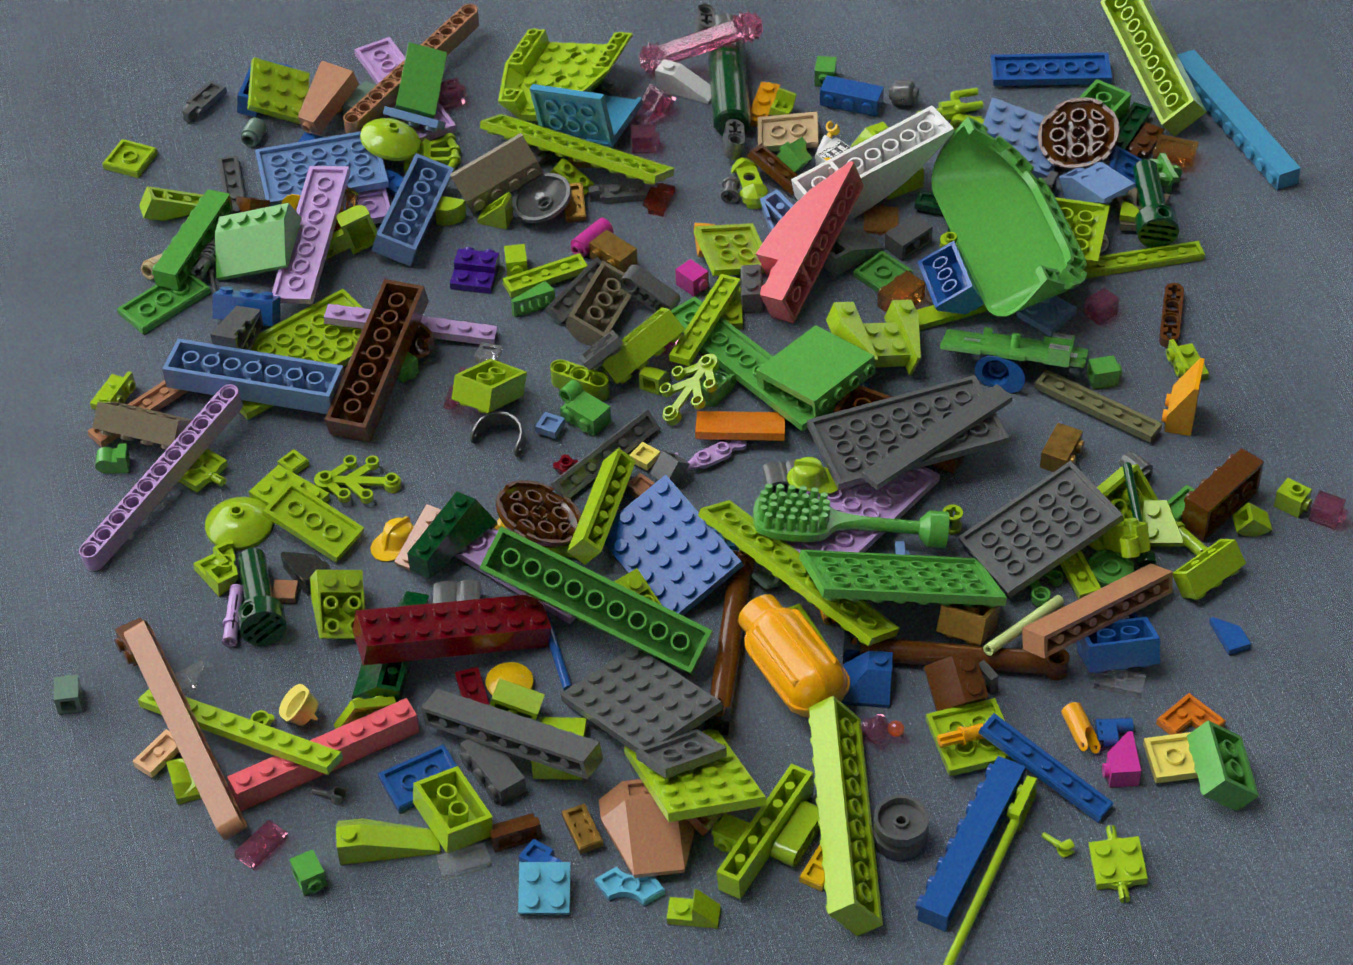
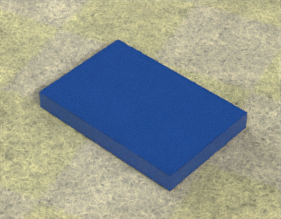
(400, 778)

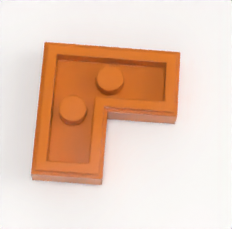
(1185, 713)

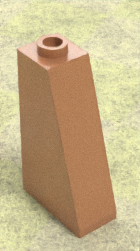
(326, 96)

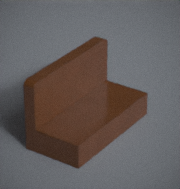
(515, 832)

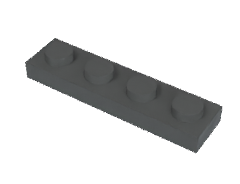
(564, 303)

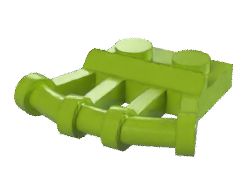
(434, 150)

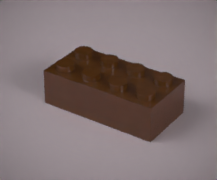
(1222, 494)

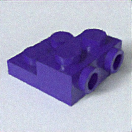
(475, 270)

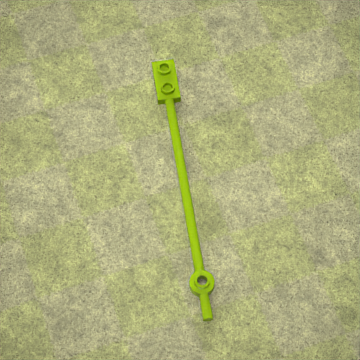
(1017, 813)

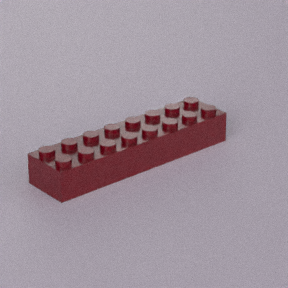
(450, 629)

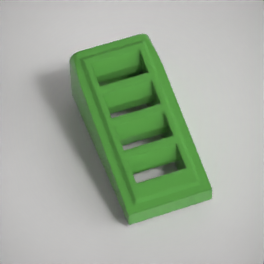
(533, 299)

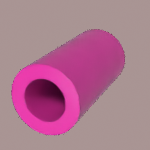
(580, 243)

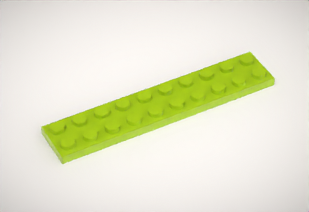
(578, 149)
(785, 564)

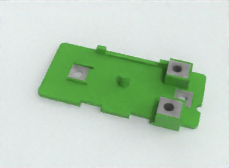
(1053, 350)

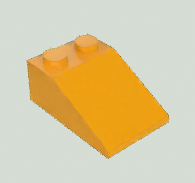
(1183, 401)

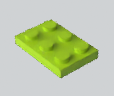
(277, 479)

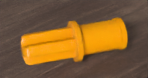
(961, 736)

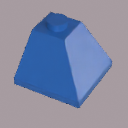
(869, 679)

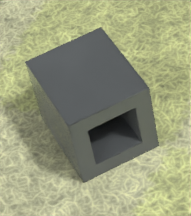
(670, 465)

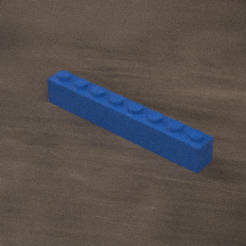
(970, 844)

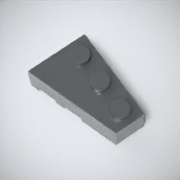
(239, 328)

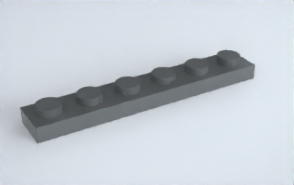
(588, 467)

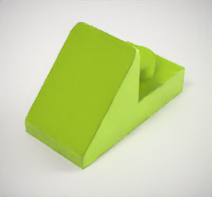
(694, 912)

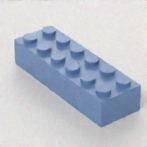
(412, 209)

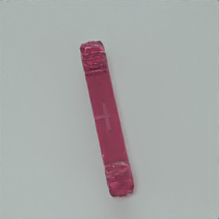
(742, 27)

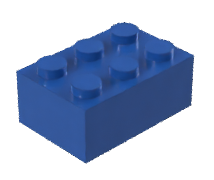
(1121, 646)

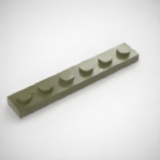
(1098, 406)

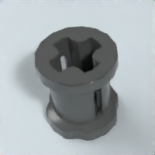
(730, 192)

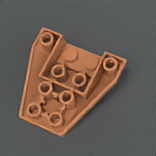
(642, 832)

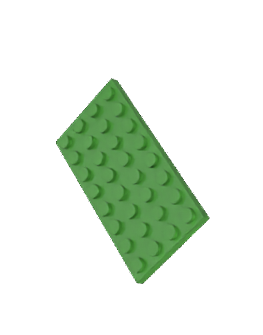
(901, 578)

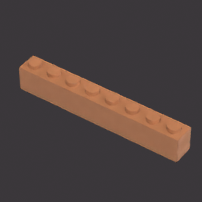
(1097, 610)

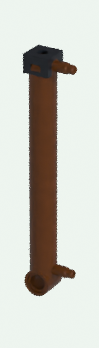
(730, 643)
(925, 653)

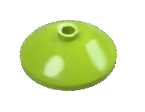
(390, 139)
(240, 521)

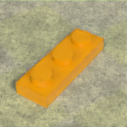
(763, 101)

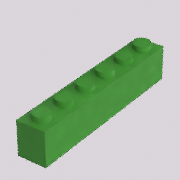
(191, 239)

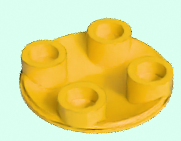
(510, 672)

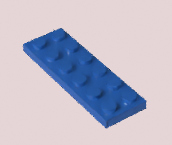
(1050, 69)

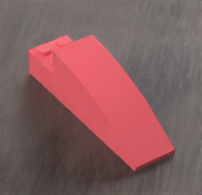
(803, 239)

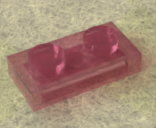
(261, 844)

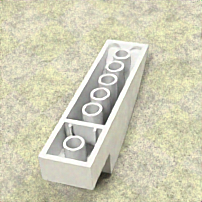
(884, 159)

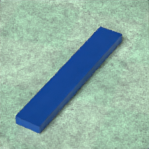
(1046, 767)

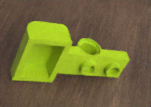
(355, 233)

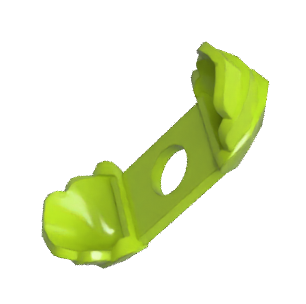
(753, 189)

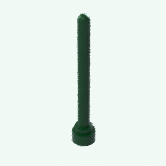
(1146, 557)

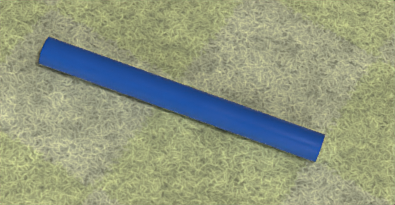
(558, 659)

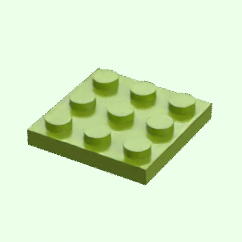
(277, 90)
(728, 247)
(974, 754)

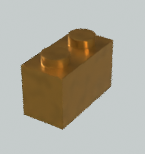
(613, 251)
(1061, 447)

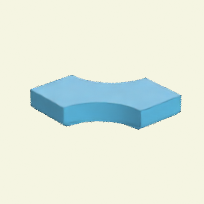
(619, 884)

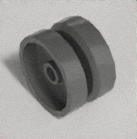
(900, 827)

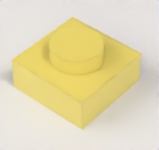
(645, 455)

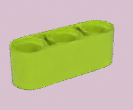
(592, 381)
(797, 834)

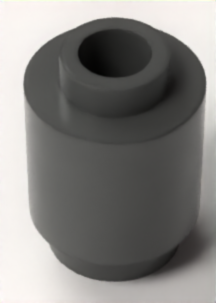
(1135, 458)

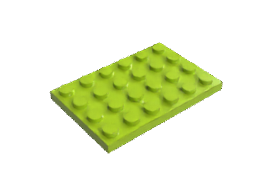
(701, 791)

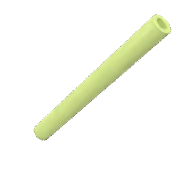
(1016, 630)

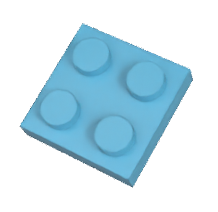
(544, 888)

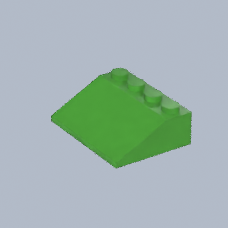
(255, 241)

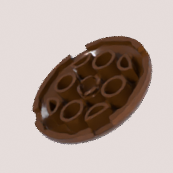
(1076, 118)
(537, 513)

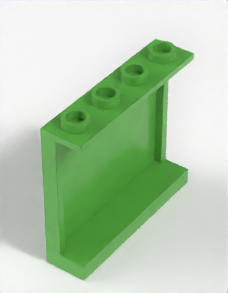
(817, 369)

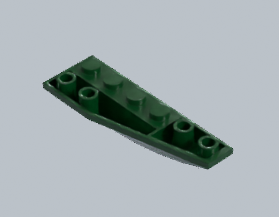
(387, 678)

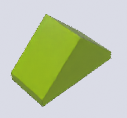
(498, 213)

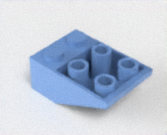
(1095, 184)

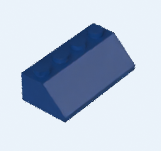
(950, 281)

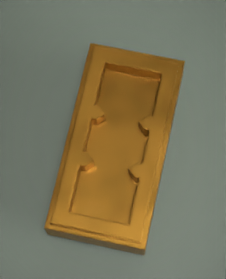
(576, 207)
(582, 828)

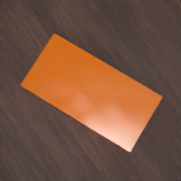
(740, 426)

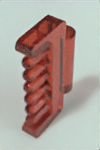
(658, 199)

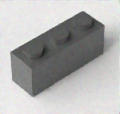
(494, 770)

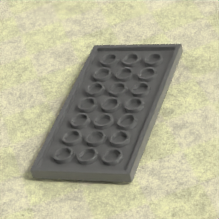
(867, 433)

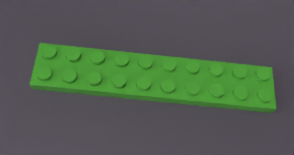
(742, 357)

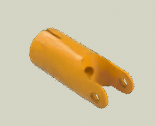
(1080, 727)

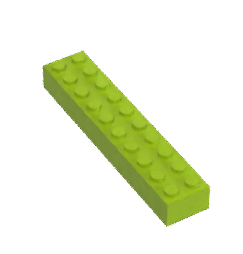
(1155, 63)
(844, 817)

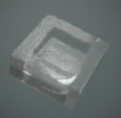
(487, 351)

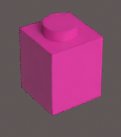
(692, 277)

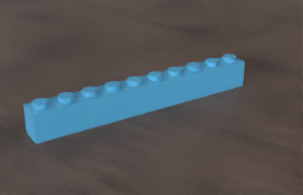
(1240, 123)

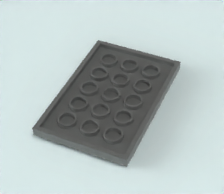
(1040, 528)
(640, 700)

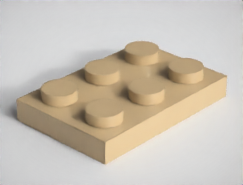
(779, 129)

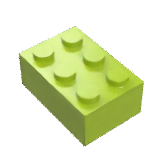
(489, 385)
(452, 809)

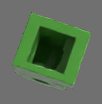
(113, 460)

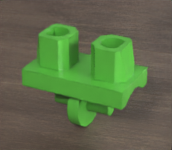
(1167, 172)

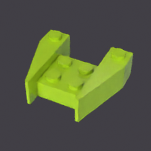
(891, 342)

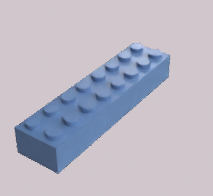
(257, 375)

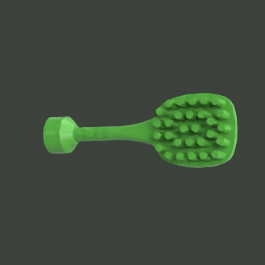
(813, 519)

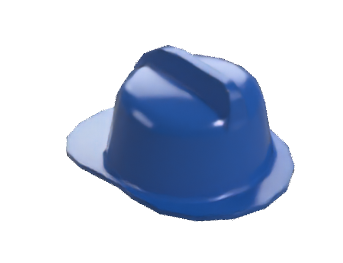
(1000, 371)

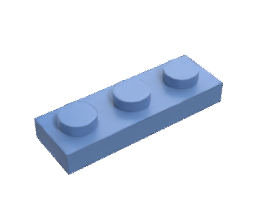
(414, 120)

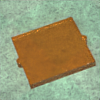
(880, 219)

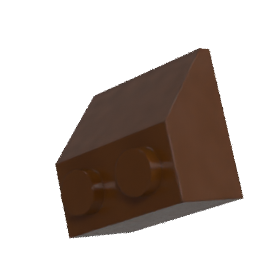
(956, 681)

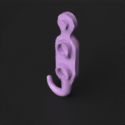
(715, 454)

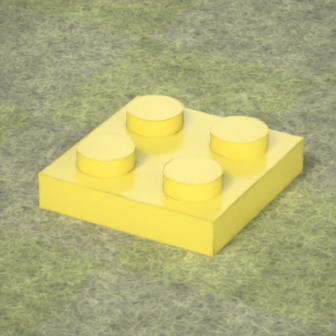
(1170, 757)

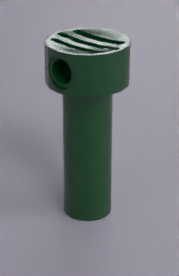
(1156, 221)
(261, 615)

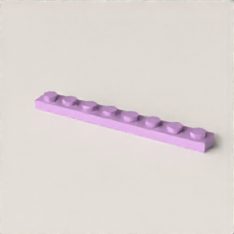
(441, 328)

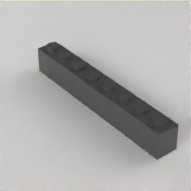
(512, 733)

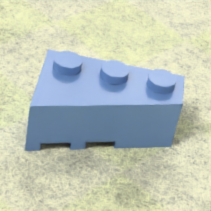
(774, 208)

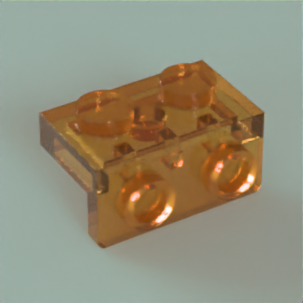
(1178, 150)

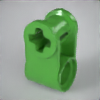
(726, 384)

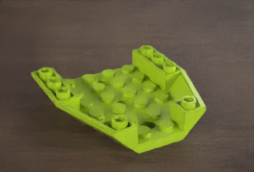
(555, 65)

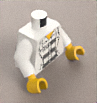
(830, 147)

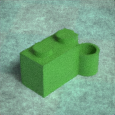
(583, 409)

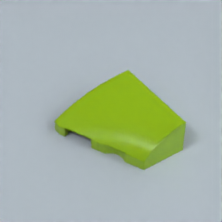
(219, 568)

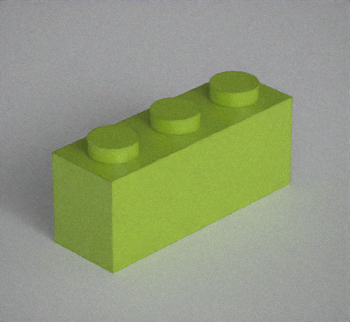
(1209, 569)

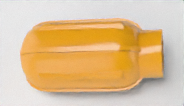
(791, 655)

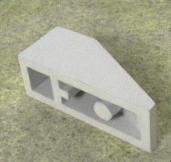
(681, 81)

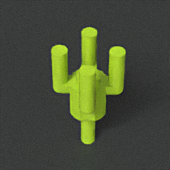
(949, 109)

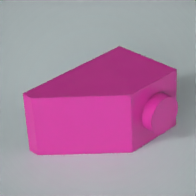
(1122, 763)

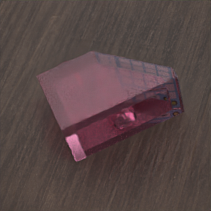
(655, 105)

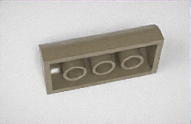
(598, 305)

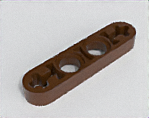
(1171, 315)

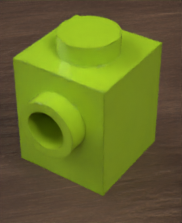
(1293, 498)
(728, 832)

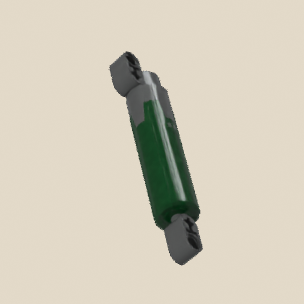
(727, 85)

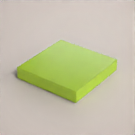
(130, 158)

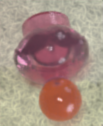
(878, 728)

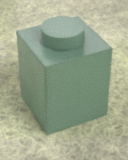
(68, 694)

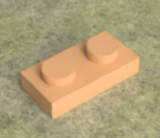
(156, 754)

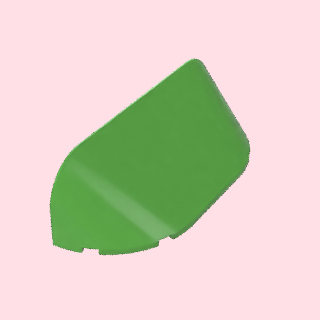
(1004, 221)

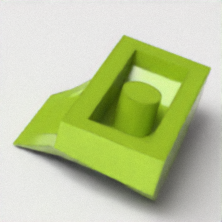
(182, 782)

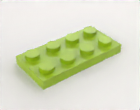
(313, 521)

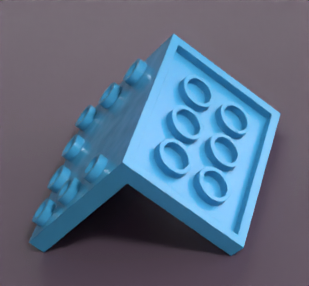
(583, 113)

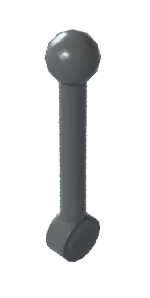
(211, 273)

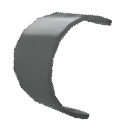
(498, 418)

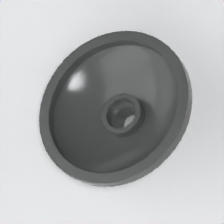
(542, 198)

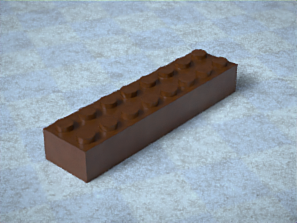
(376, 360)

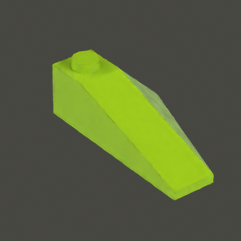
(378, 840)

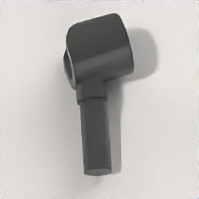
(337, 790)

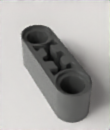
(648, 289)

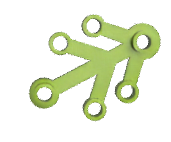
(706, 367)
(331, 479)

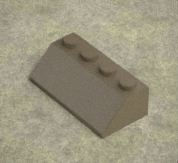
(496, 173)
(138, 423)

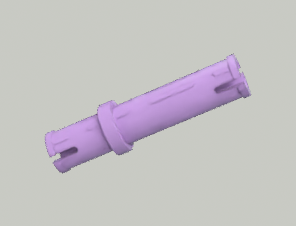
(231, 623)

